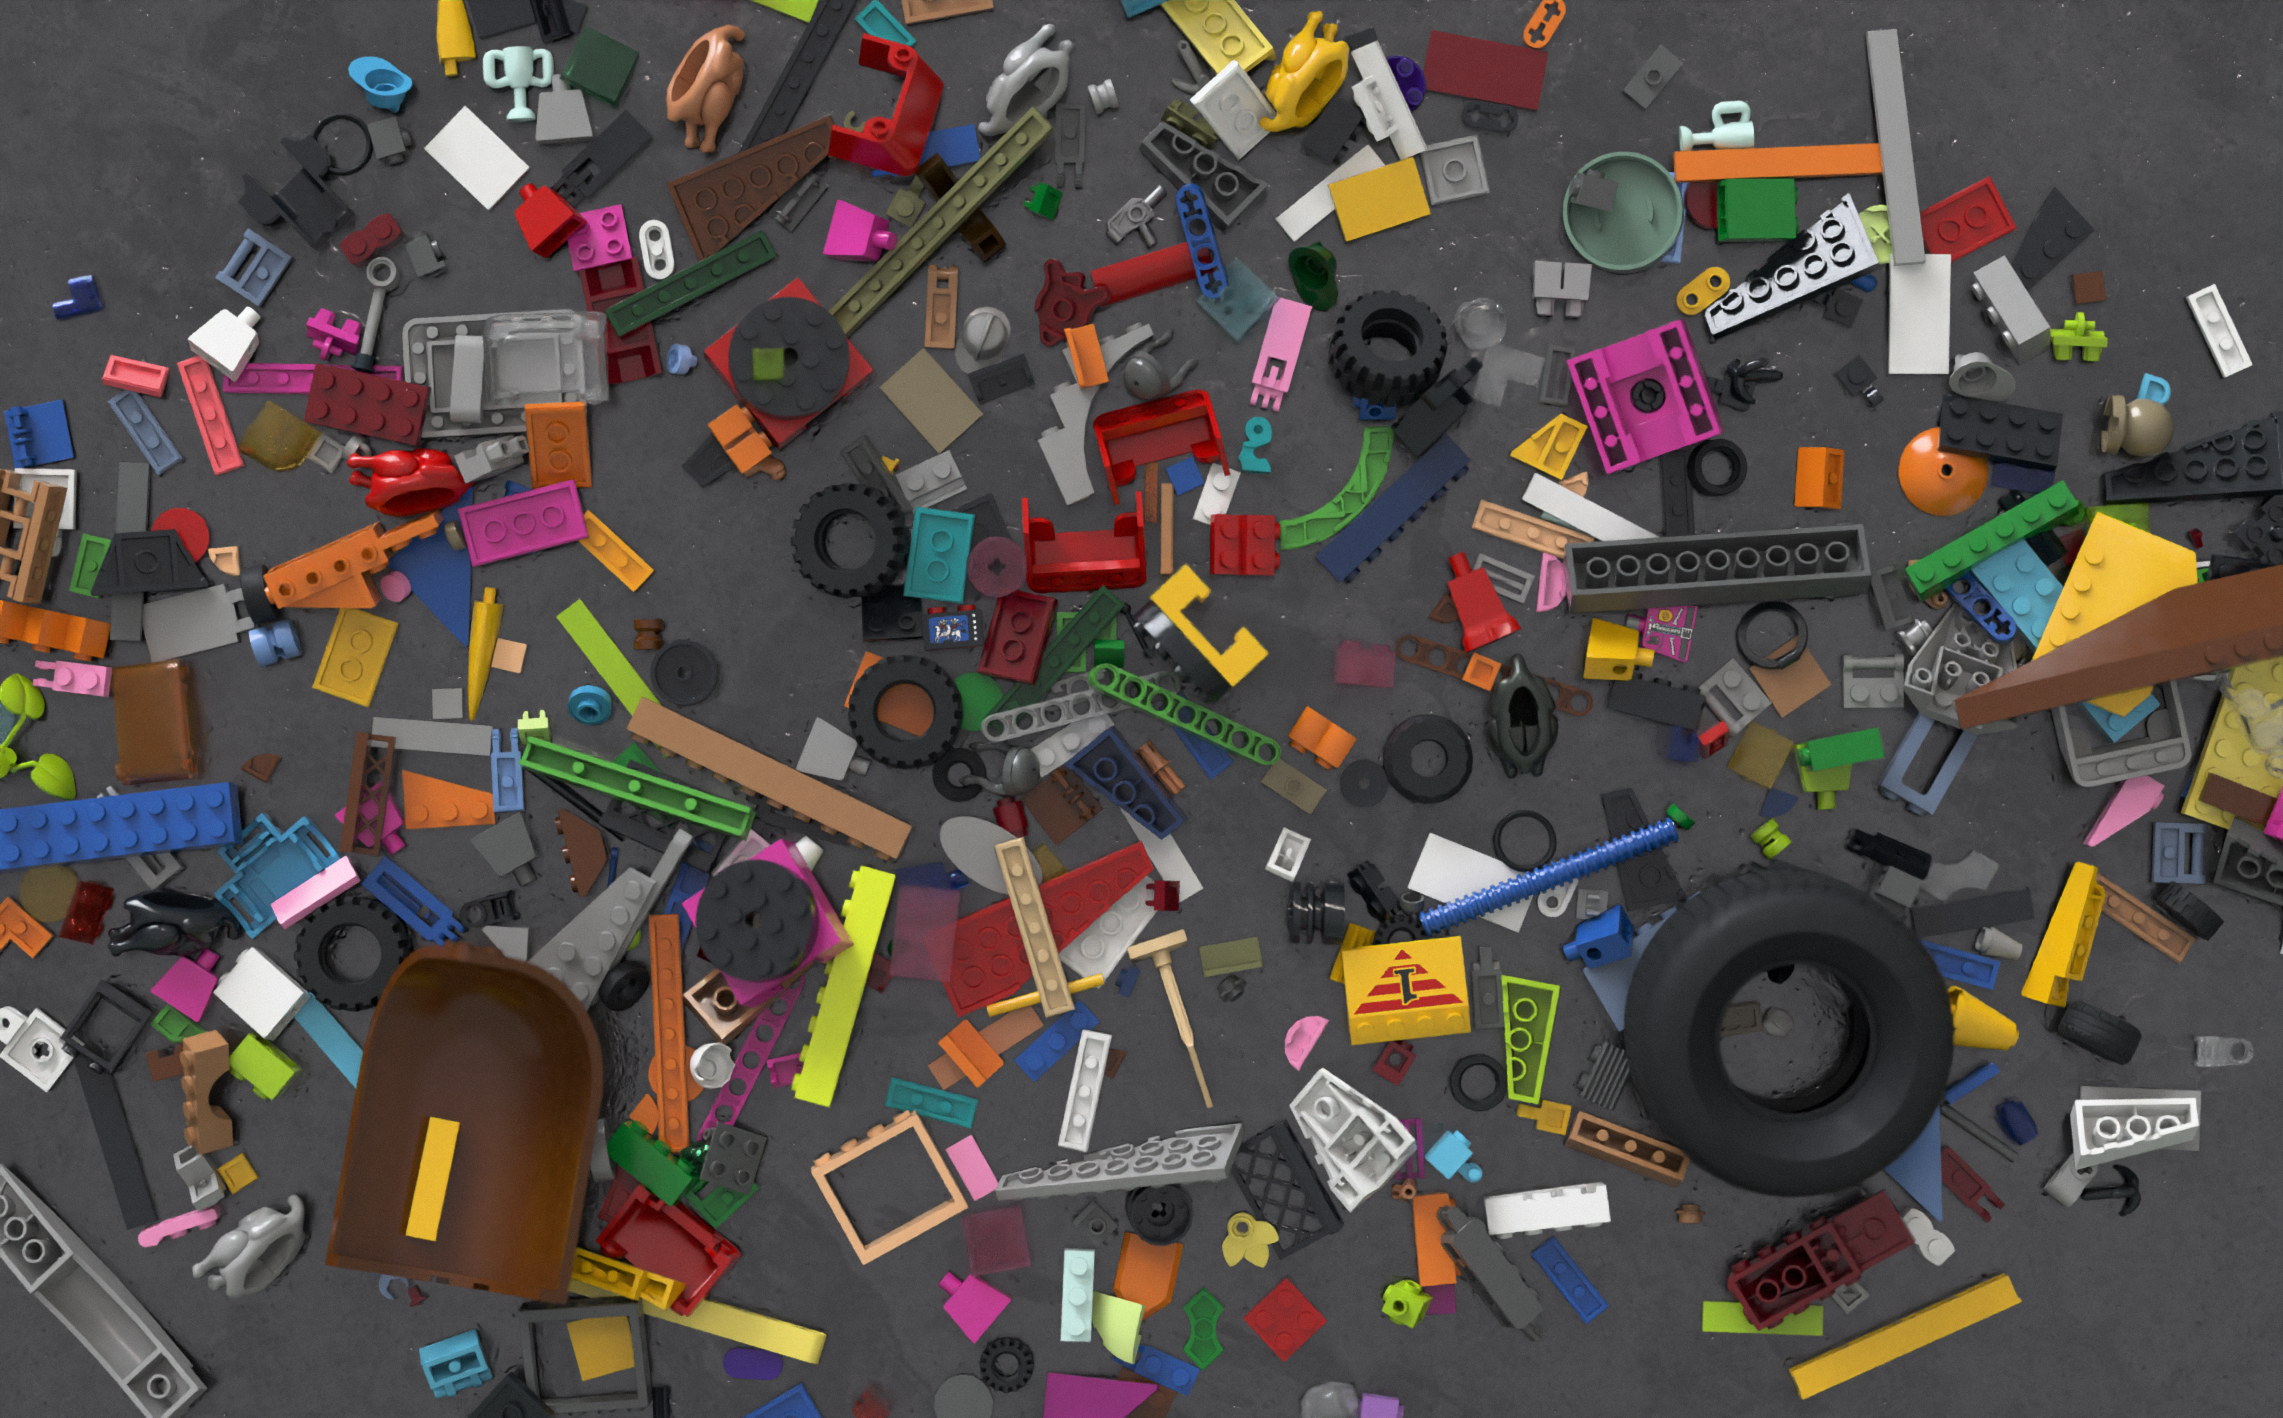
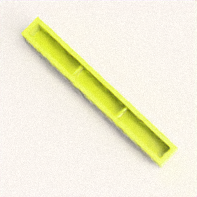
(844, 988)

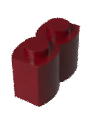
(379, 235)

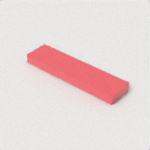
(210, 415)

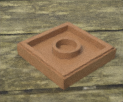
(1793, 684)

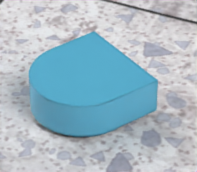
(2154, 389)

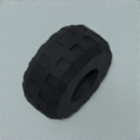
(1458, 758)

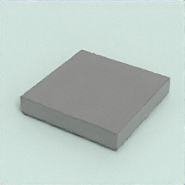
(1454, 170)

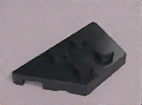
(147, 564)

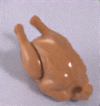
(706, 86)

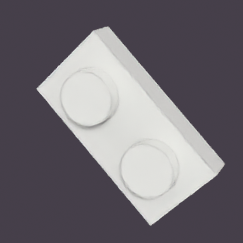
(1216, 494)

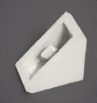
(1287, 854)

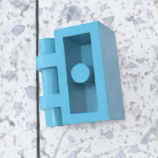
(1450, 1155)
(455, 1364)

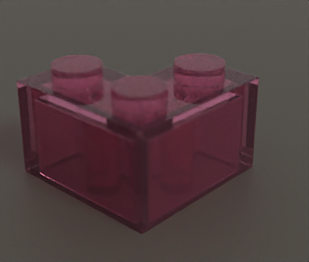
(1364, 666)

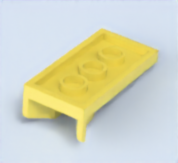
(1220, 32)

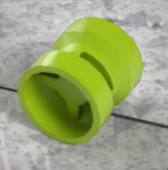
(1770, 831)

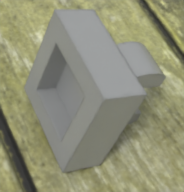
(1590, 903)

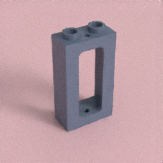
(1892, 778)

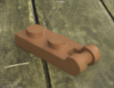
(941, 308)

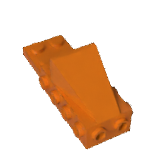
(342, 570)

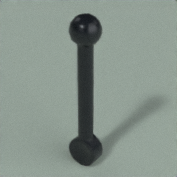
(1147, 652)

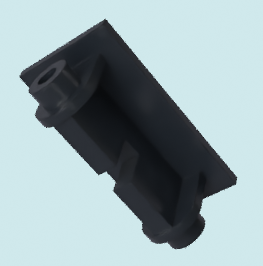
(1379, 903)

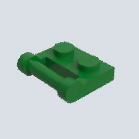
(719, 1203)

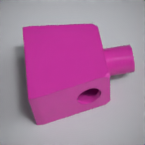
(857, 234)
(393, 822)
(190, 985)
(973, 1303)

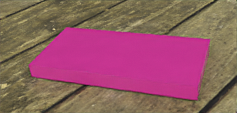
(523, 523)

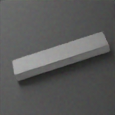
(434, 736)

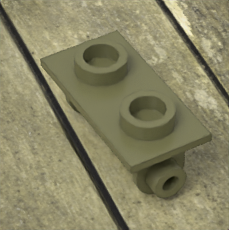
(1181, 117)

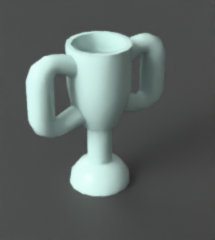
(518, 72)
(1724, 136)

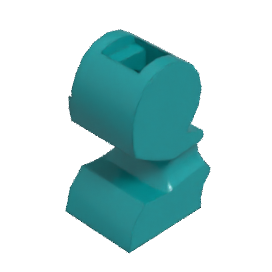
(1259, 435)

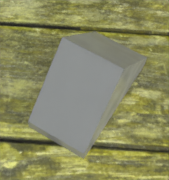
(512, 940)

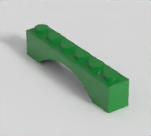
(1957, 558)

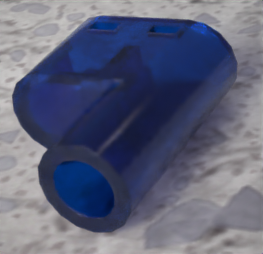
(83, 300)

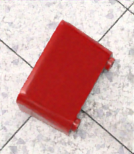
(670, 1244)

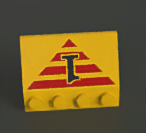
(1406, 990)

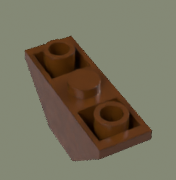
(584, 850)

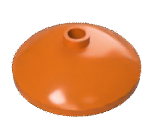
(1931, 490)

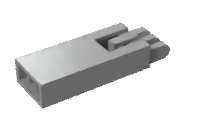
(154, 869)

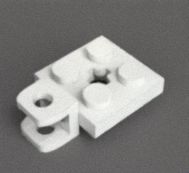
(60, 477)
(21, 1039)

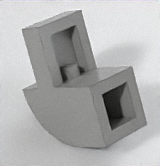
(200, 1176)

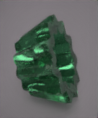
(695, 1155)

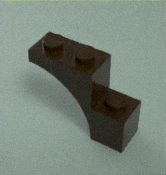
(977, 228)

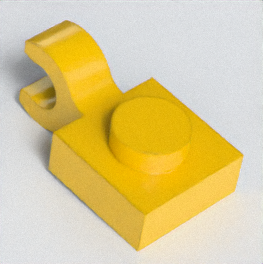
(1550, 1115)

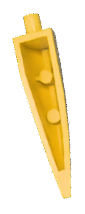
(453, 35)
(482, 644)

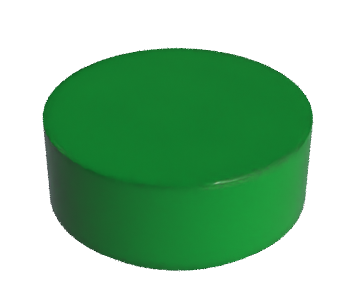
(1680, 816)

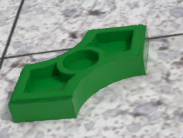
(1203, 1343)

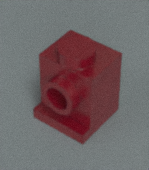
(1391, 1072)

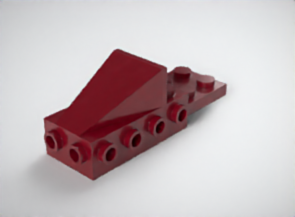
(1818, 1260)

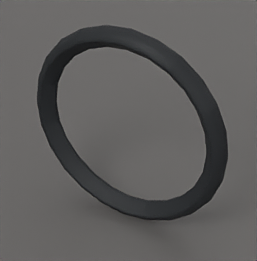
(369, 145)
(1544, 821)

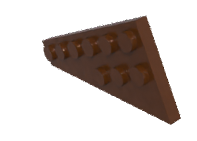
(736, 190)

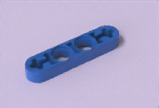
(1196, 242)
(1976, 594)

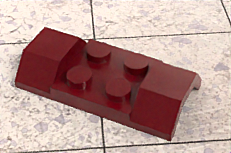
(635, 353)

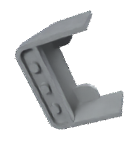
(2162, 751)

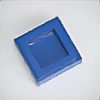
(1185, 476)

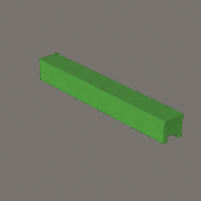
(637, 788)

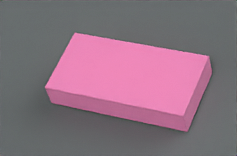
(972, 1167)

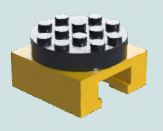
(1186, 647)

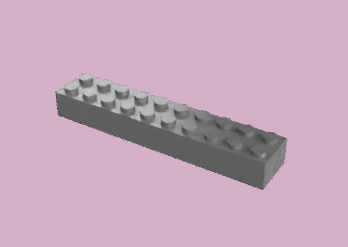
(1716, 568)

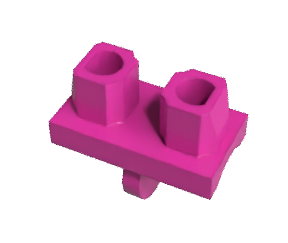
(332, 339)

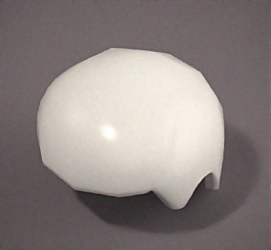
(712, 1065)

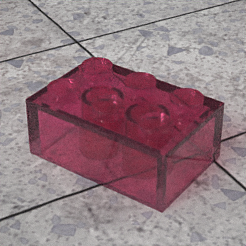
(925, 932)

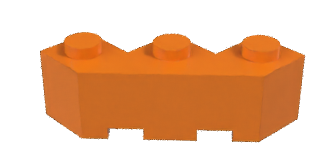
(53, 630)

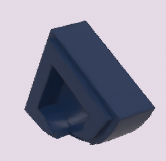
(1777, 803)

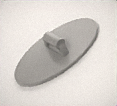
(971, 848)

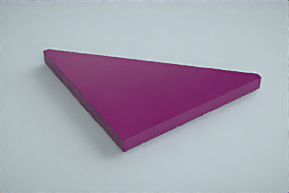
(1093, 1396)

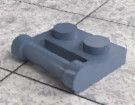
(261, 273)
(2170, 852)

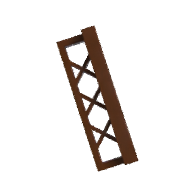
(356, 791)

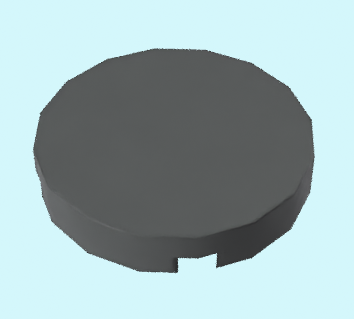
(963, 1398)

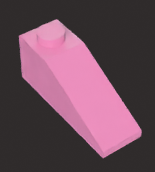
(2128, 803)

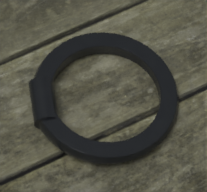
(1788, 658)

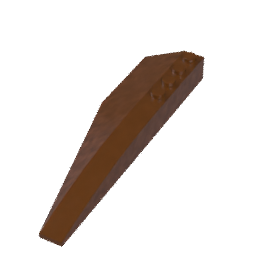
(2160, 642)

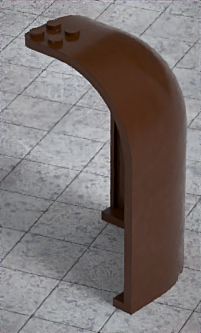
(522, 1074)

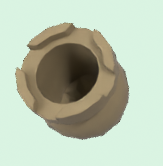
(2138, 427)

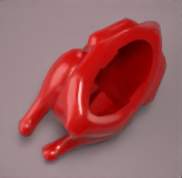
(409, 481)

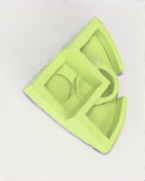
(1118, 1324)

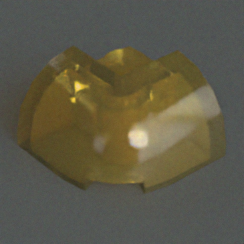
(278, 439)

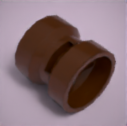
(648, 634)

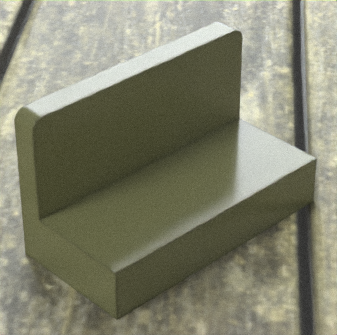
(1230, 956)

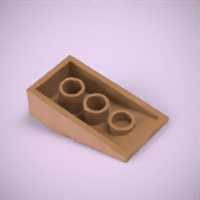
(719, 1009)

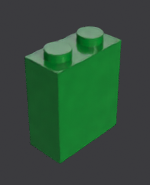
(1756, 210)
(1840, 750)

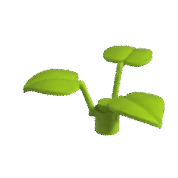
(51, 771)

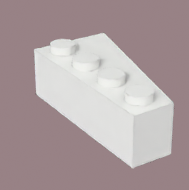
(2129, 1127)

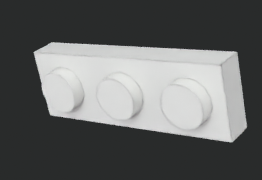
(2219, 331)
(1069, 741)

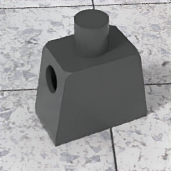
(509, 848)

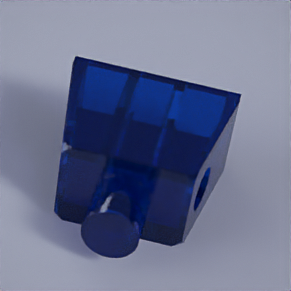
(932, 876)

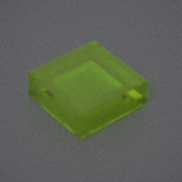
(768, 364)

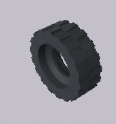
(2190, 910)

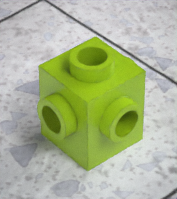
(1406, 1303)

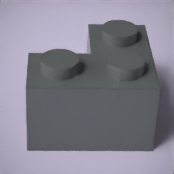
(1896, 890)

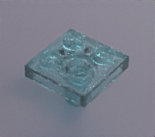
(1239, 301)

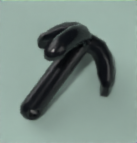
(1750, 372)
(2117, 1192)

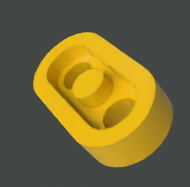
(1703, 291)

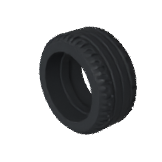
(2099, 1032)

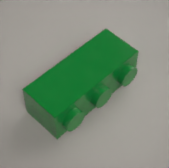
(651, 1162)

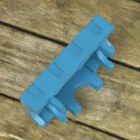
(270, 868)

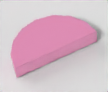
(1551, 583)
(1302, 1038)

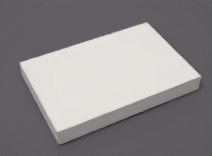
(1234, 109)
(477, 158)

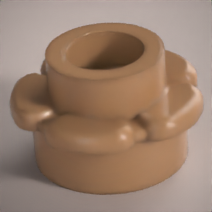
(1691, 1214)

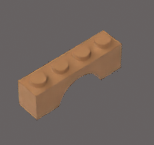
(204, 1061)

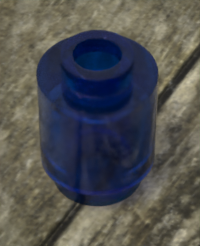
(2017, 1122)

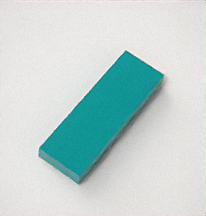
(931, 1102)

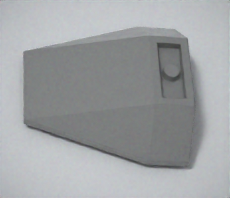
(1955, 662)

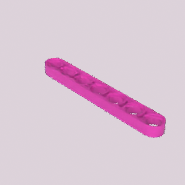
(763, 1049)

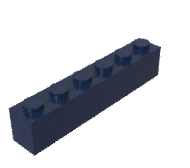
(1393, 508)

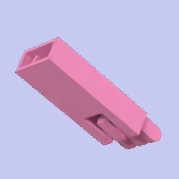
(1281, 342)

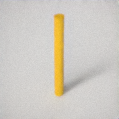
(1034, 998)

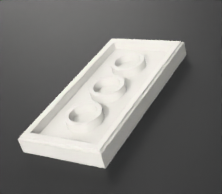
(1919, 316)
(1453, 870)
(1108, 937)

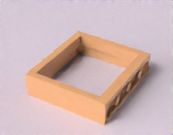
(911, 1229)

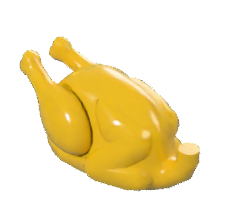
(1306, 76)

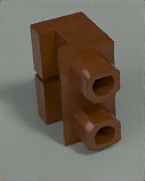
(165, 1066)

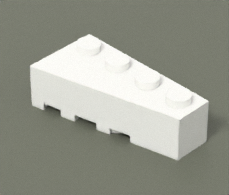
(1546, 1209)

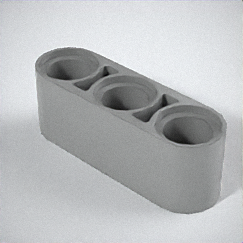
(468, 380)

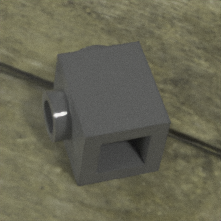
(389, 140)
(1593, 190)

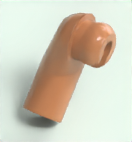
(769, 465)
(1405, 1191)

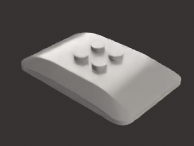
(429, 363)

